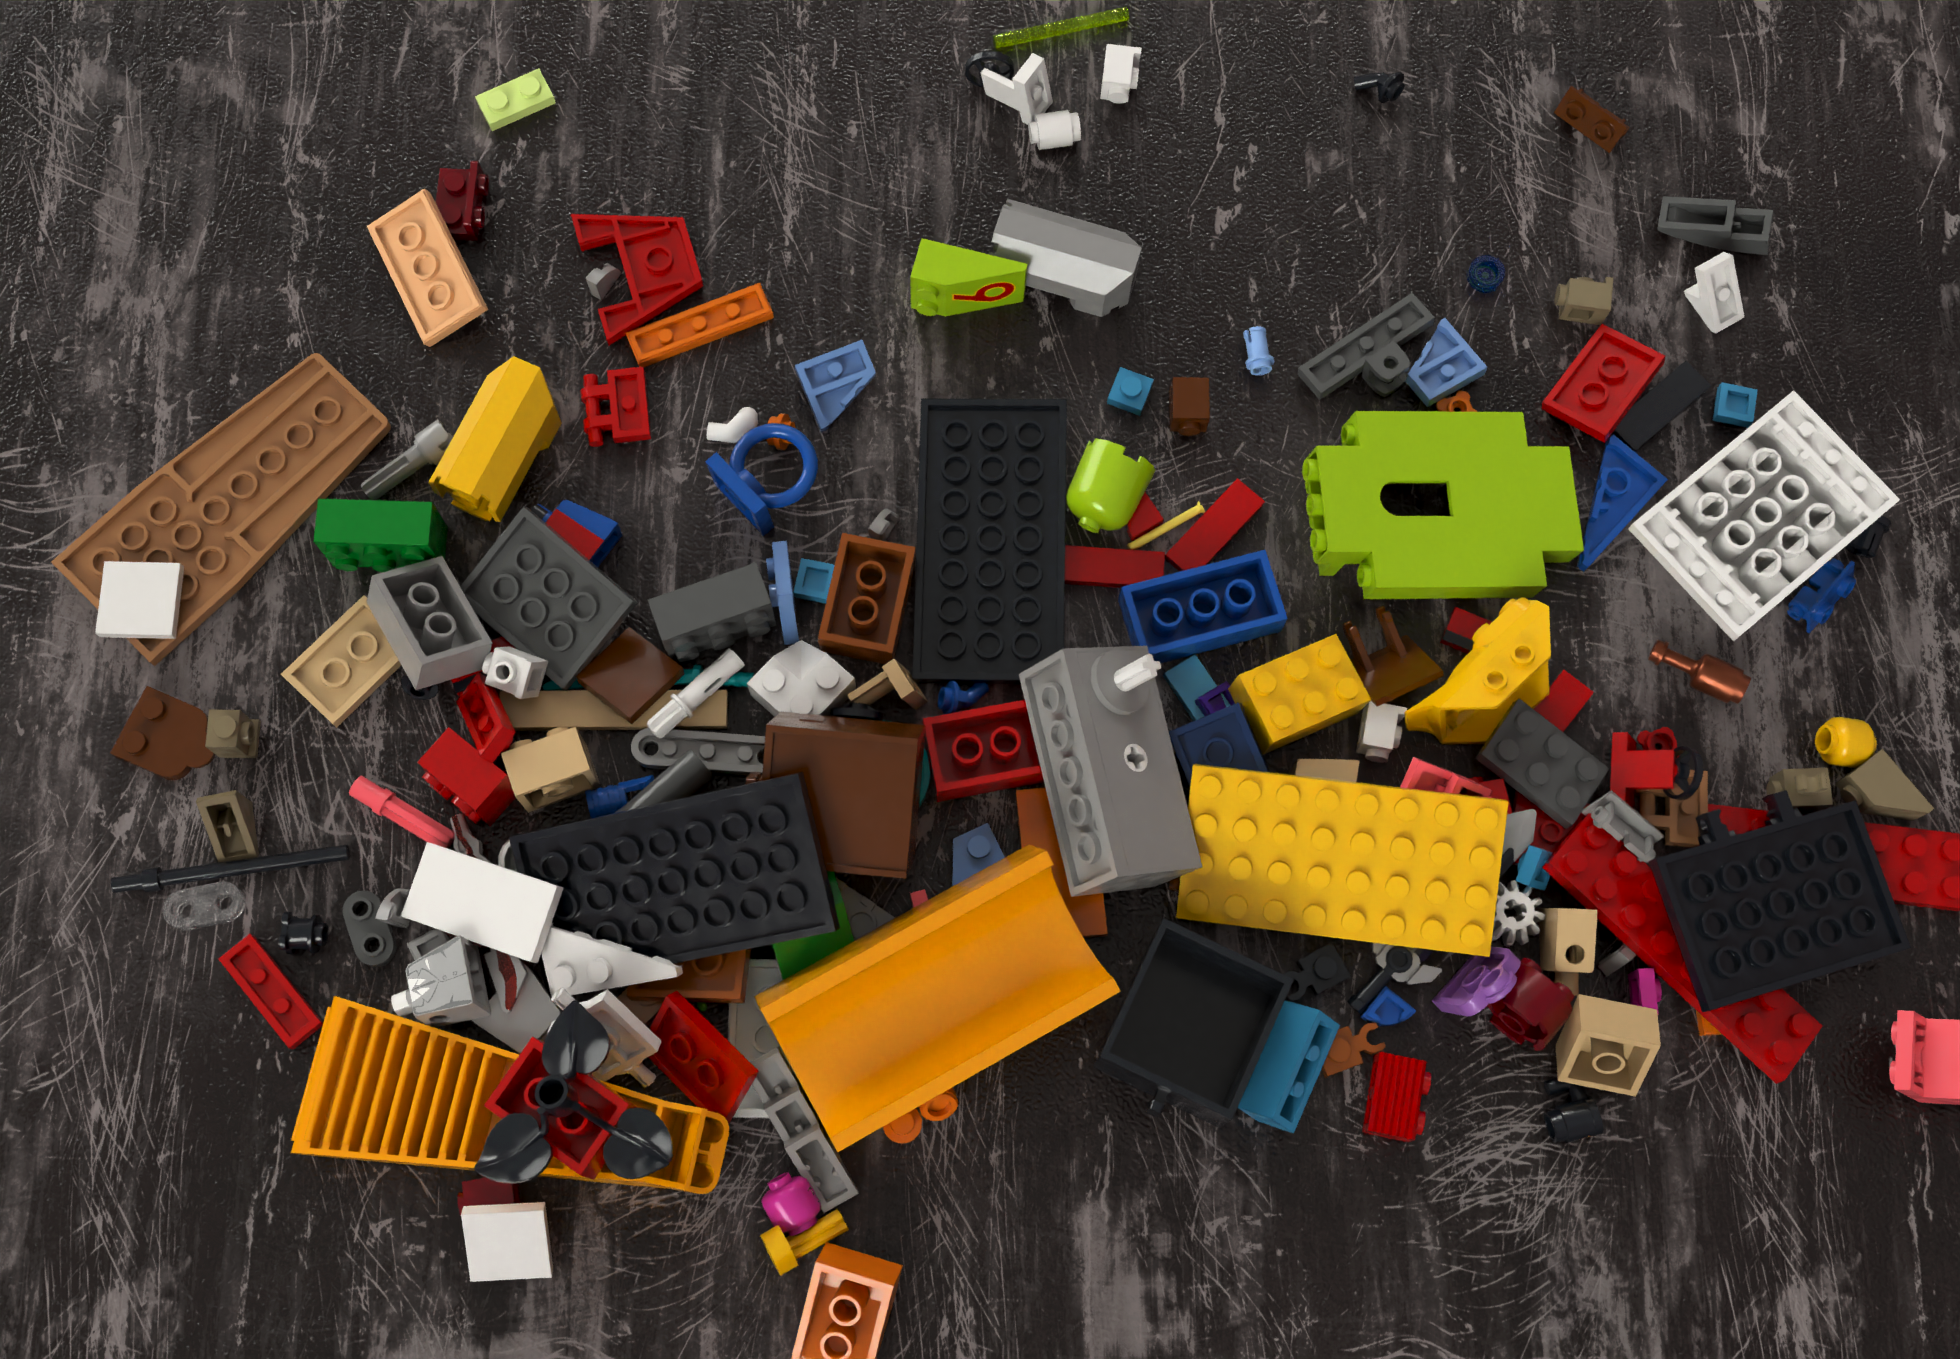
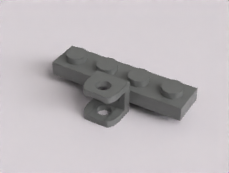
(1370, 350)

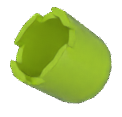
(1107, 486)

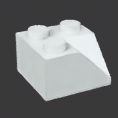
(801, 682)

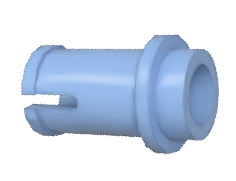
(1259, 360)

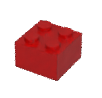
(458, 770)

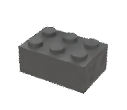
(713, 613)

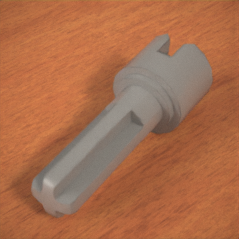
(428, 448)

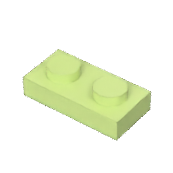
(515, 99)

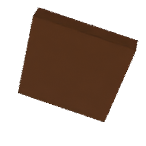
(630, 675)

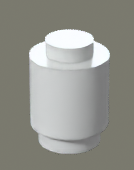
(1054, 129)

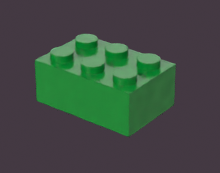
(378, 533)

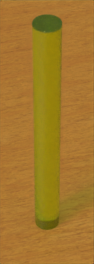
(1060, 27)

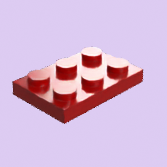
(1603, 382)
(700, 1058)

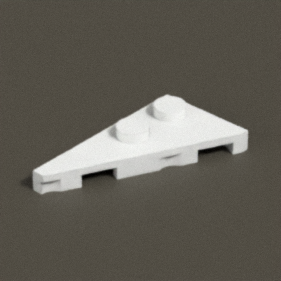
(591, 965)

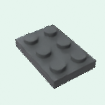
(1542, 763)

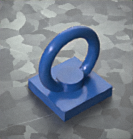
(743, 487)

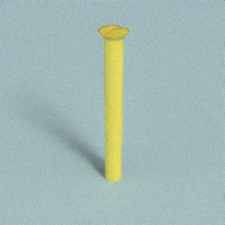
(1167, 526)

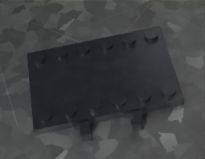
(1777, 901)

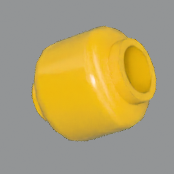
(1845, 742)

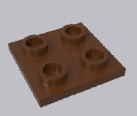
(1393, 669)

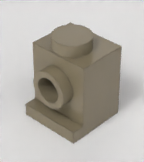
(1584, 300)
(232, 734)

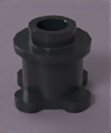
(302, 933)

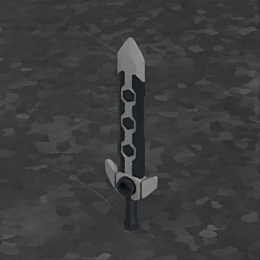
(1403, 962)

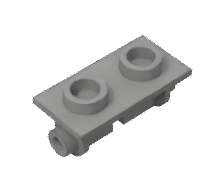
(1625, 825)

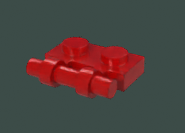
(628, 406)

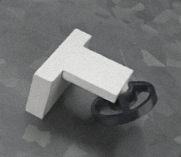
(1026, 93)

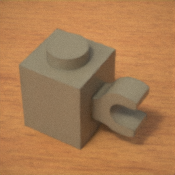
(1807, 788)

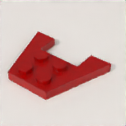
(655, 262)

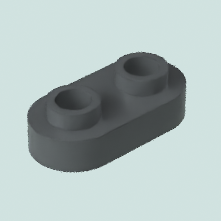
(367, 928)

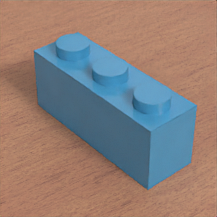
(1289, 1066)

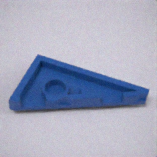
(1620, 493)

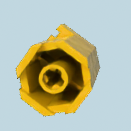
(498, 440)

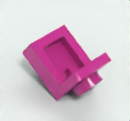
(1644, 988)

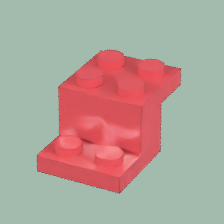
(1926, 1058)

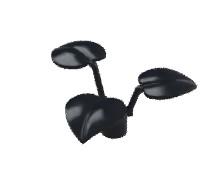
(516, 1143)

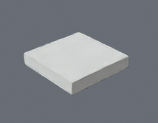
(139, 600)
(507, 1241)

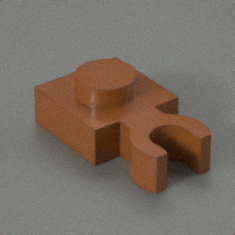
(1347, 1048)

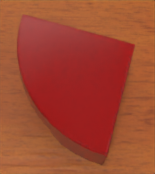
(1144, 518)

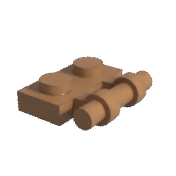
(1680, 815)

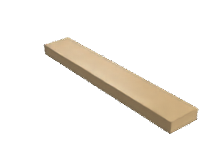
(587, 712)

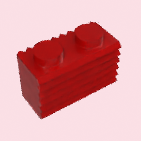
(1396, 1097)

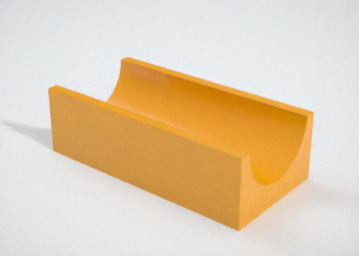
(935, 996)

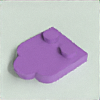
(1479, 983)

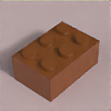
(867, 598)

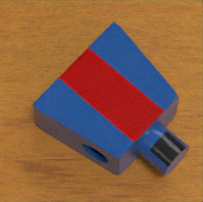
(582, 528)

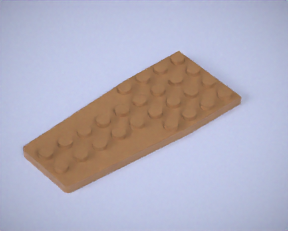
(233, 494)

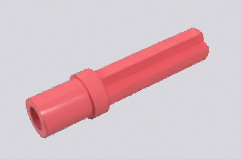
(386, 804)

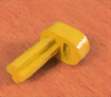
(786, 1250)

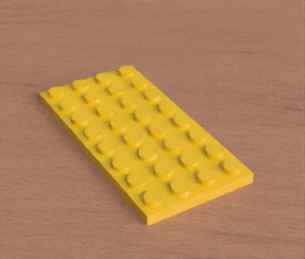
(1344, 859)

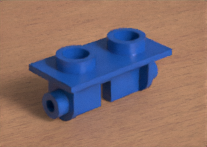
(1818, 606)

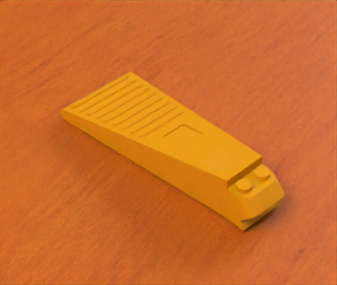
(419, 1096)

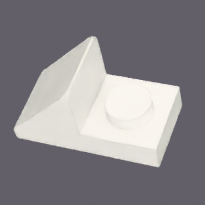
(1717, 293)

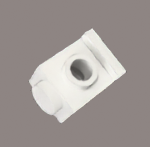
(1120, 72)
(525, 672)
(1380, 731)

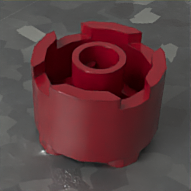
(1533, 1007)

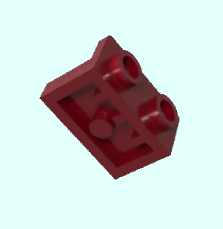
(460, 200)

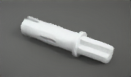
(695, 693)

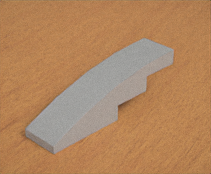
(802, 1130)

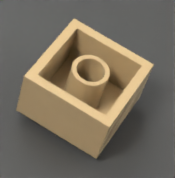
(550, 768)
(1607, 1045)

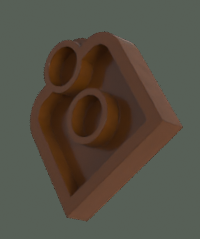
(164, 736)

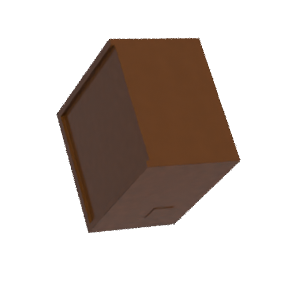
(859, 785)

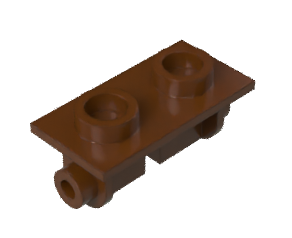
(1591, 119)

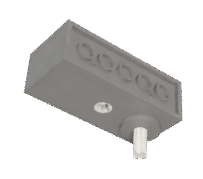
(1109, 769)

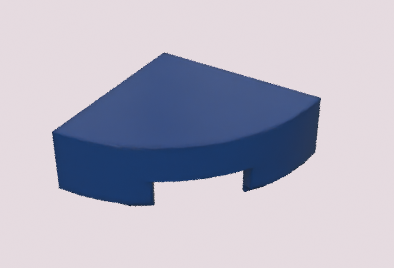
(1387, 1009)

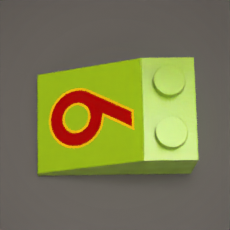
(961, 280)

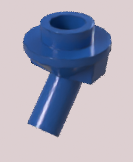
(953, 699)

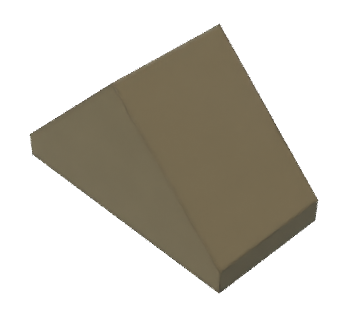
(229, 825)

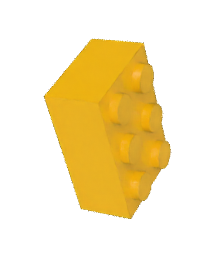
(1300, 693)

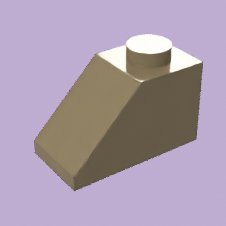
(1883, 790)

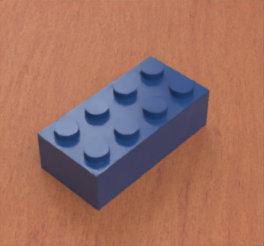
(1203, 607)

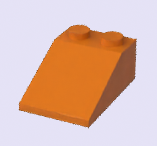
(846, 1305)

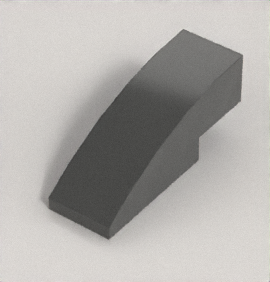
(1717, 224)

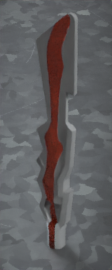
(506, 970)

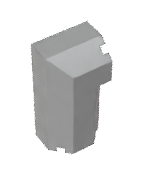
(1069, 256)

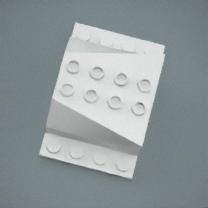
(1763, 515)

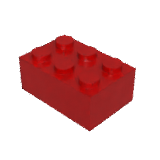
(981, 750)
(572, 1138)

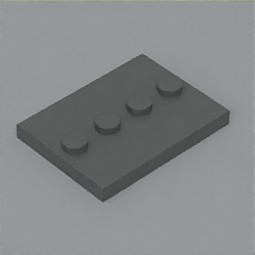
(546, 597)

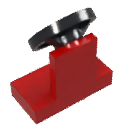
(1651, 769)

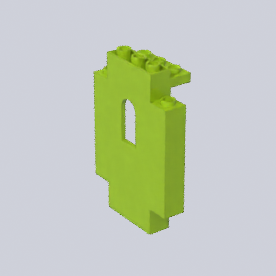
(1505, 499)

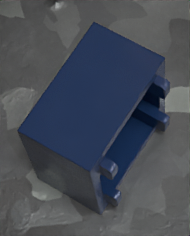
(1220, 741)

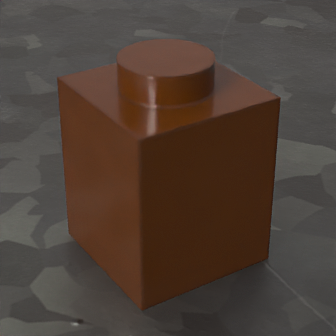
(1189, 405)

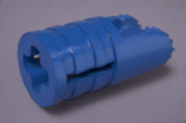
(613, 797)

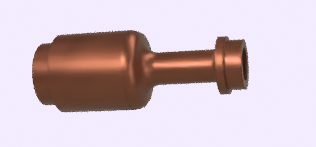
(1707, 674)

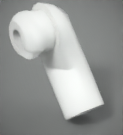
(742, 423)

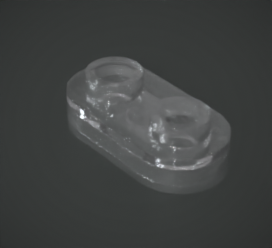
(206, 905)

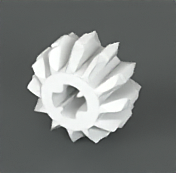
(1524, 922)

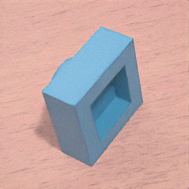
(1130, 391)
(1735, 405)
(813, 580)
(1530, 868)

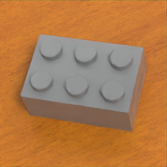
(428, 622)

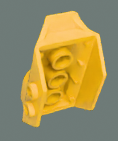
(1503, 666)

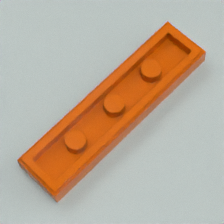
(699, 325)

